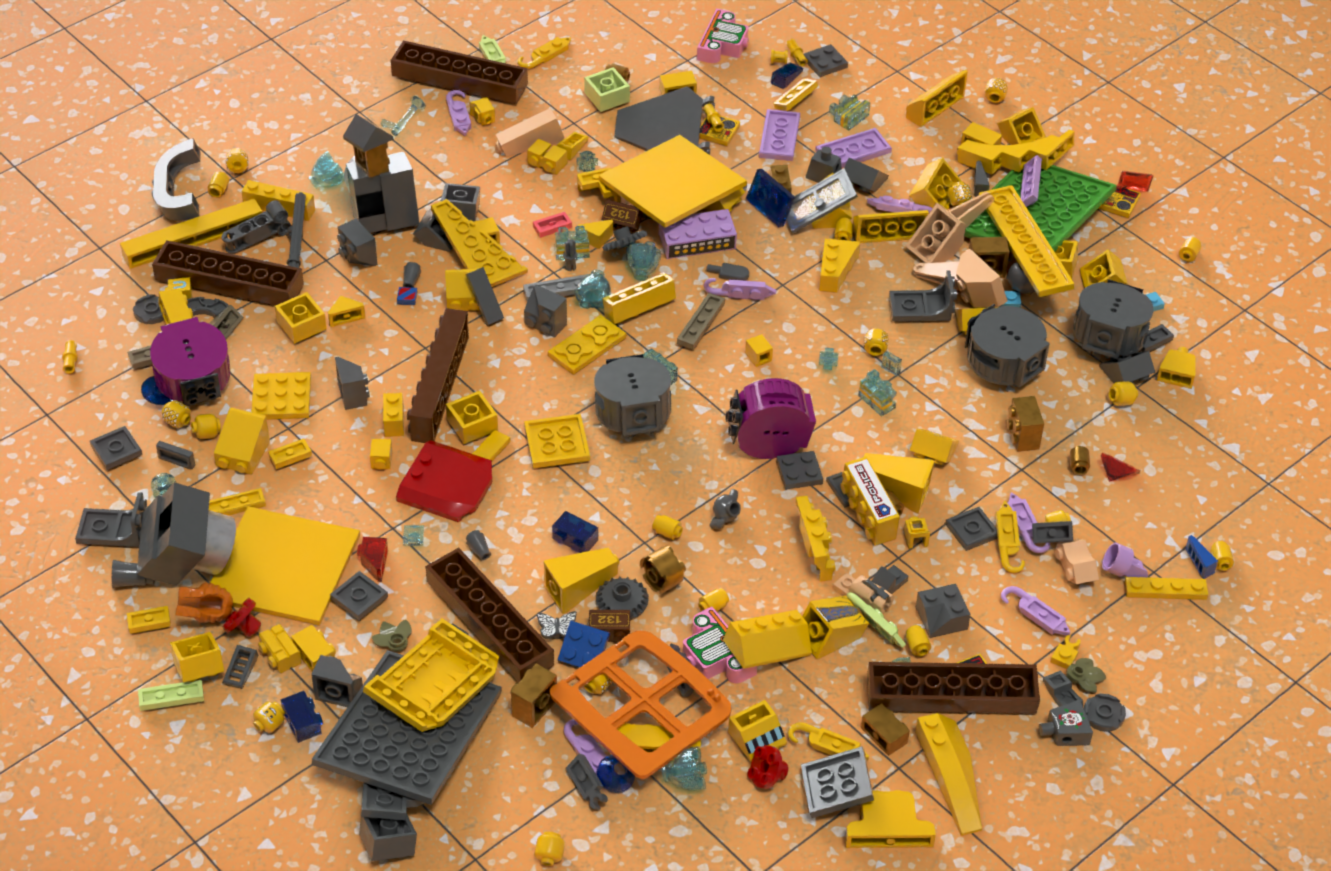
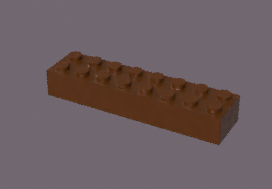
(459, 72)
(228, 273)
(438, 376)
(488, 614)
(953, 687)

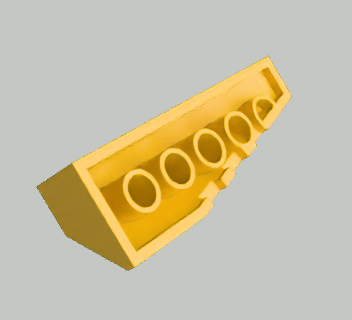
(952, 769)

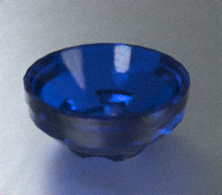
(610, 779)

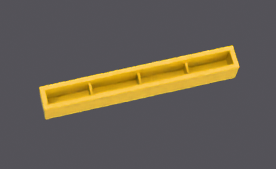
(190, 232)

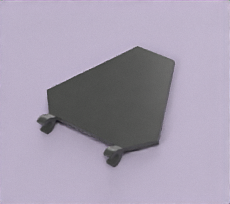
(662, 119)

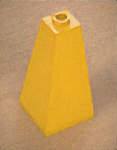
(904, 476)
(578, 575)

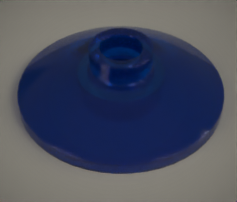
(152, 394)

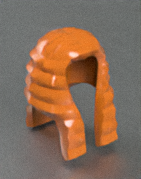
(204, 603)

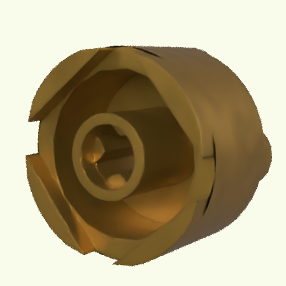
(662, 569)

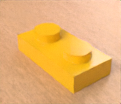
(290, 453)
(148, 619)

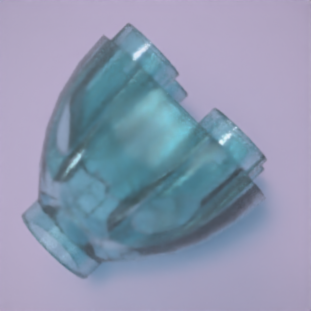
(326, 172)
(642, 259)
(592, 290)
(686, 770)

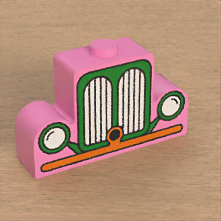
(722, 38)
(708, 650)

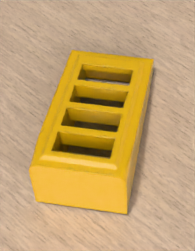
(573, 144)

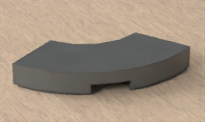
(206, 306)

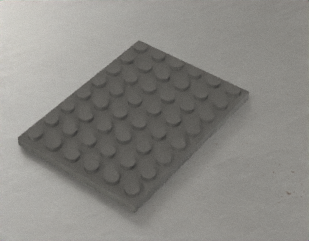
(394, 755)

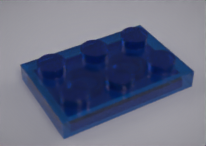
(770, 197)

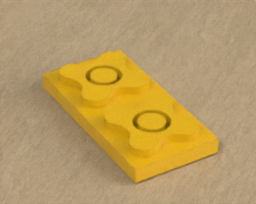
(586, 344)

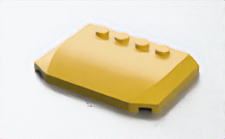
(435, 677)

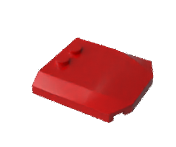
(446, 481)

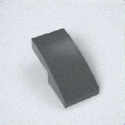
(1060, 689)

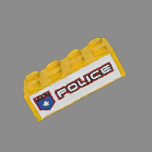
(870, 501)

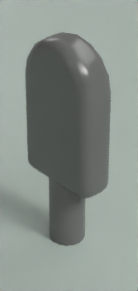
(730, 271)

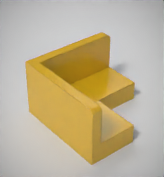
(590, 180)

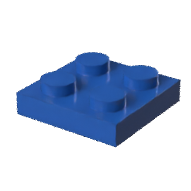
(582, 644)

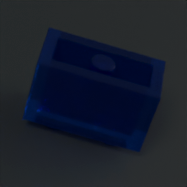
(575, 532)
(301, 716)

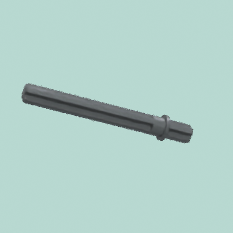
(297, 228)

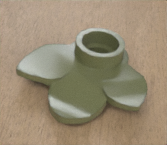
(393, 637)
(1085, 674)

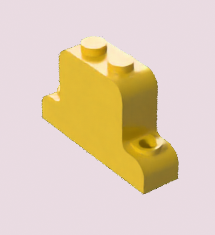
(890, 823)

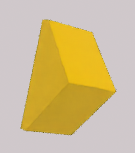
(599, 232)
(345, 311)

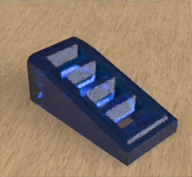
(785, 75)

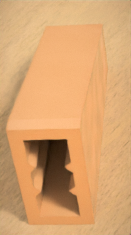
(524, 134)

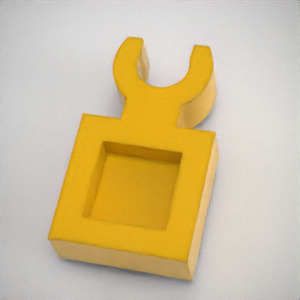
(1065, 654)

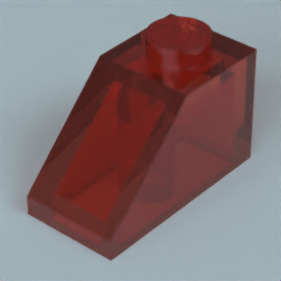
(373, 555)

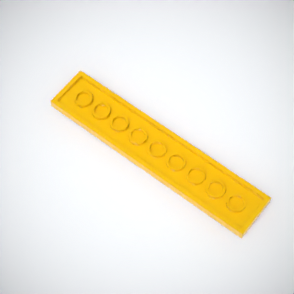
(1028, 243)

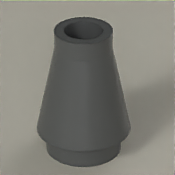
(411, 274)
(477, 542)

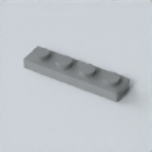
(561, 286)

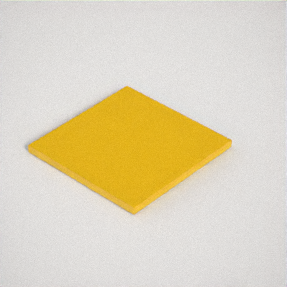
(672, 180)
(286, 564)

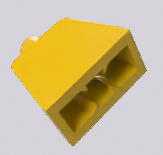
(1178, 368)

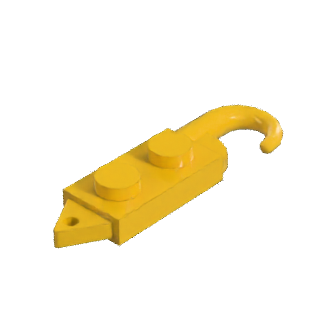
(546, 52)
(1008, 536)
(825, 740)

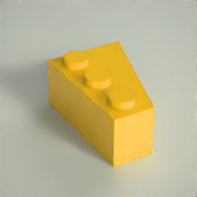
(837, 262)

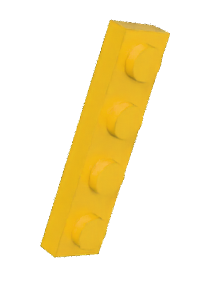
(1166, 588)

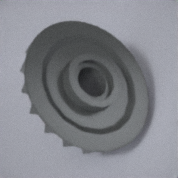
(623, 237)
(622, 595)

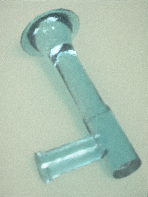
(417, 103)

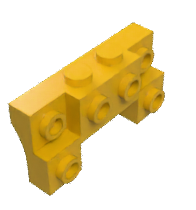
(816, 537)

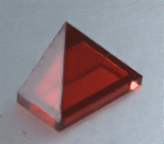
(1135, 181)
(1116, 468)

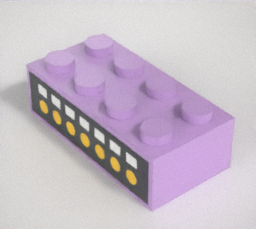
(699, 234)

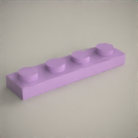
(1030, 181)

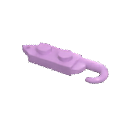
(458, 112)
(889, 204)
(741, 289)
(1025, 519)
(1038, 611)
(584, 745)

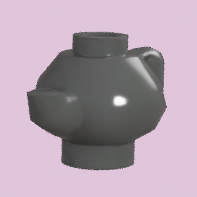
(725, 509)

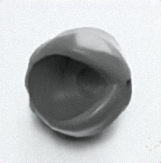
(1019, 280)

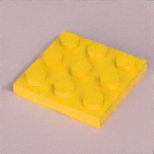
(282, 395)
(557, 441)

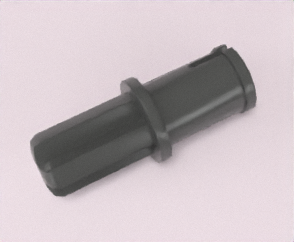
(570, 255)

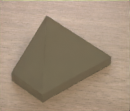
(227, 320)

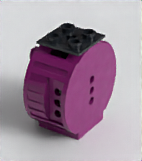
(190, 361)
(771, 418)

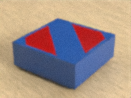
(407, 296)

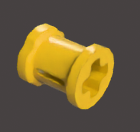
(779, 56)

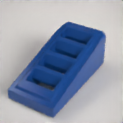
(1201, 557)

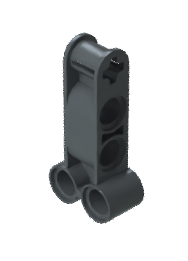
(257, 228)

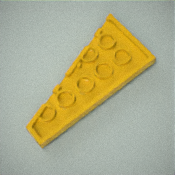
(475, 246)

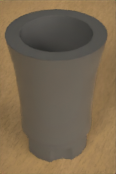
(126, 575)

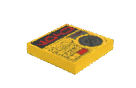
(723, 137)
(1121, 202)

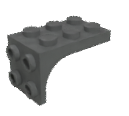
(925, 304)
(112, 526)

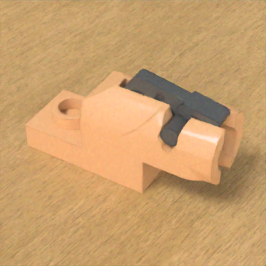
(865, 589)

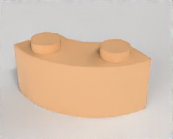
(1077, 561)

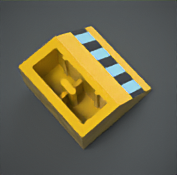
(756, 728)

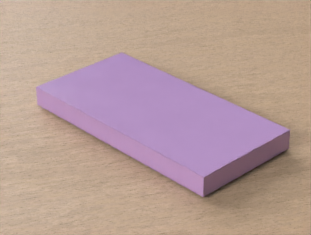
(779, 135)
(859, 146)

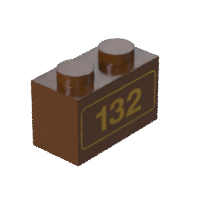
(622, 214)
(612, 621)

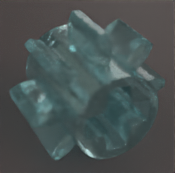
(587, 161)
(828, 358)

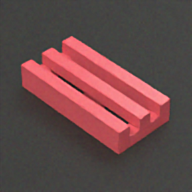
(551, 224)

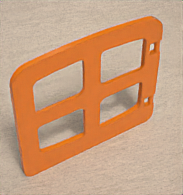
(646, 700)

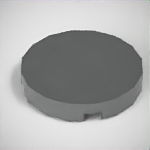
(148, 310)
(1105, 712)

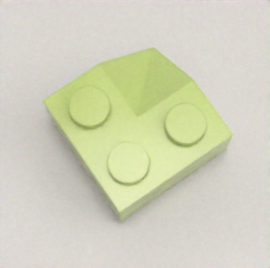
(607, 89)

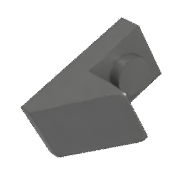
(890, 579)

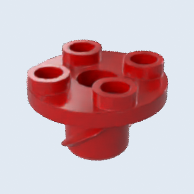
(243, 619)
(767, 767)

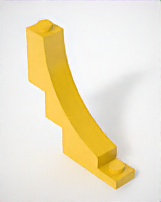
(1015, 156)

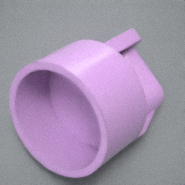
(1121, 561)

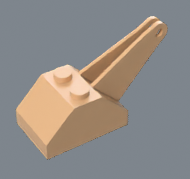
(944, 230)
(972, 276)

